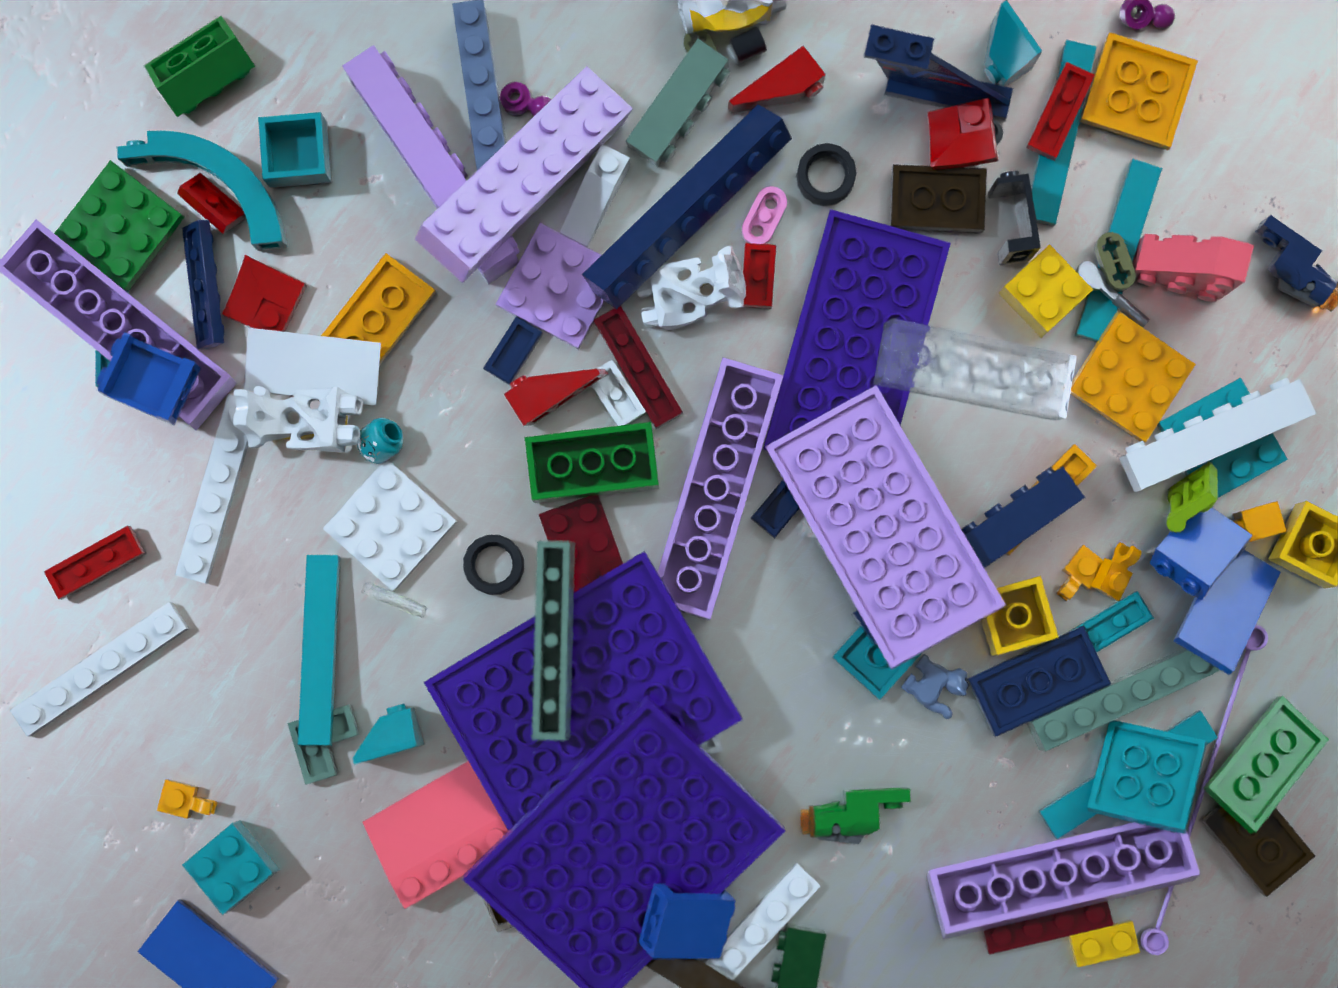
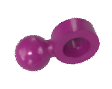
(1160, 16)
(524, 102)

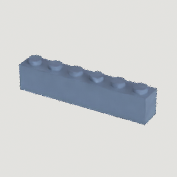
(479, 79)

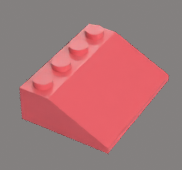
(435, 834)

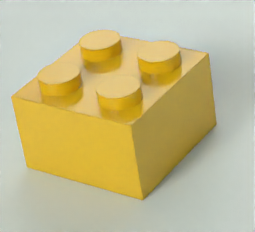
(1045, 291)
(1309, 545)
(1023, 620)

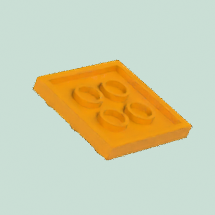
(1138, 91)
(1131, 377)

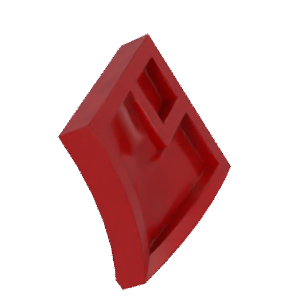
(962, 135)
(263, 297)

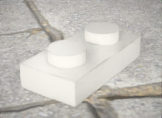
(618, 396)

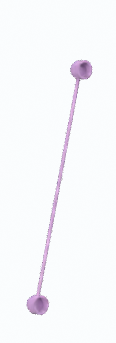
(1153, 939)

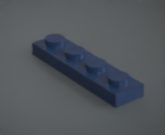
(203, 284)

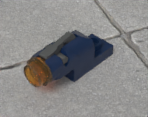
(1295, 266)

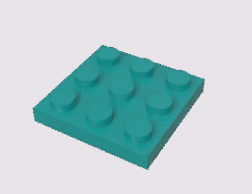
(1241, 463)
(1147, 776)

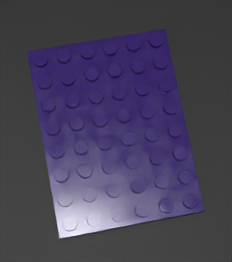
(623, 648)
(624, 818)

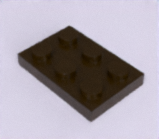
(938, 198)
(1264, 856)

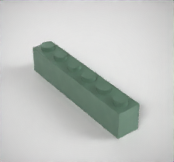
(553, 640)
(1119, 698)

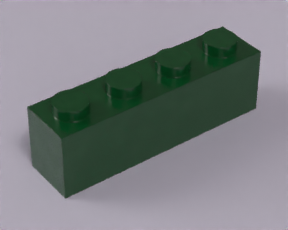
(799, 957)

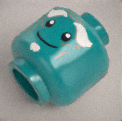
(380, 440)

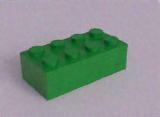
(591, 462)

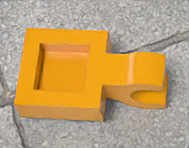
(1081, 571)
(1113, 573)
(182, 799)

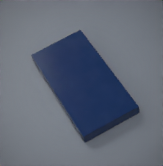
(1038, 681)

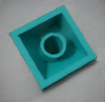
(1010, 48)
(391, 734)

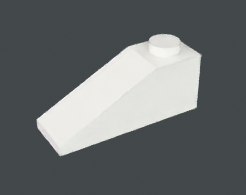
(595, 194)

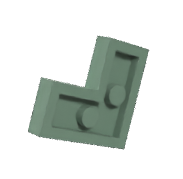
(317, 761)

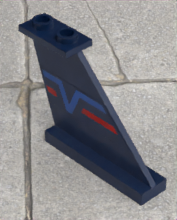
(926, 78)

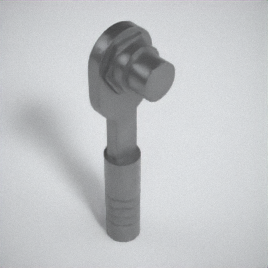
(1097, 281)

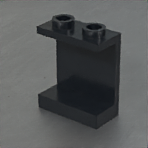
(1028, 244)

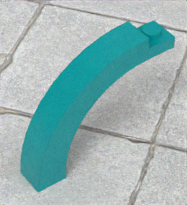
(181, 148)

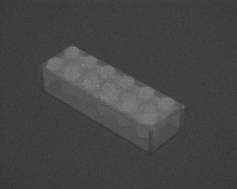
(974, 369)

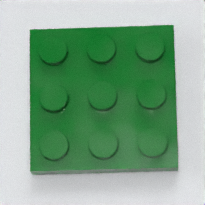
(119, 225)

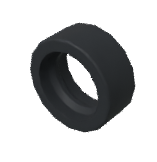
(832, 151)
(471, 556)

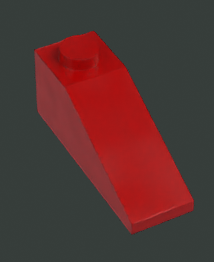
(783, 84)
(542, 394)

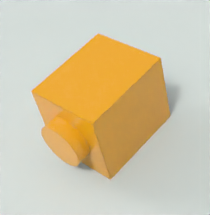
(1261, 521)

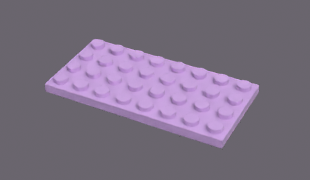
(884, 527)

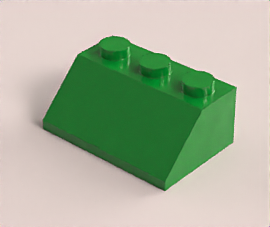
(199, 66)

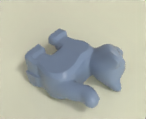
(934, 679)

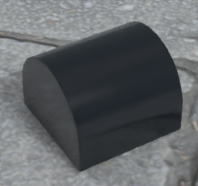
(747, 45)

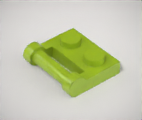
(1191, 495)

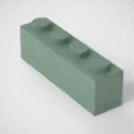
(678, 103)

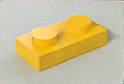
(1104, 944)

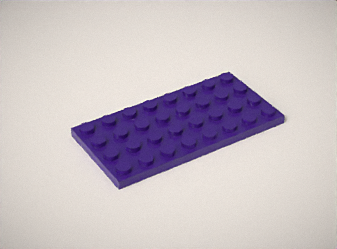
(857, 284)

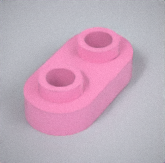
(763, 217)

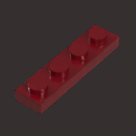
(638, 367)
(1047, 928)

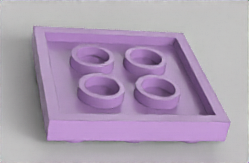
(550, 287)

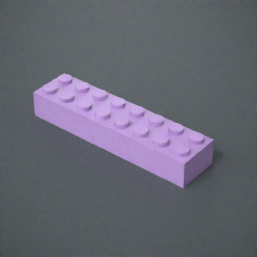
(419, 145)
(523, 174)
(103, 311)
(717, 485)
(1059, 877)

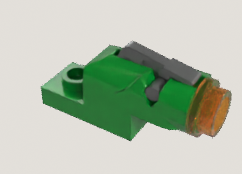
(854, 818)

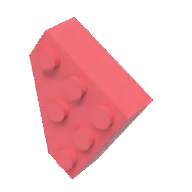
(1183, 264)

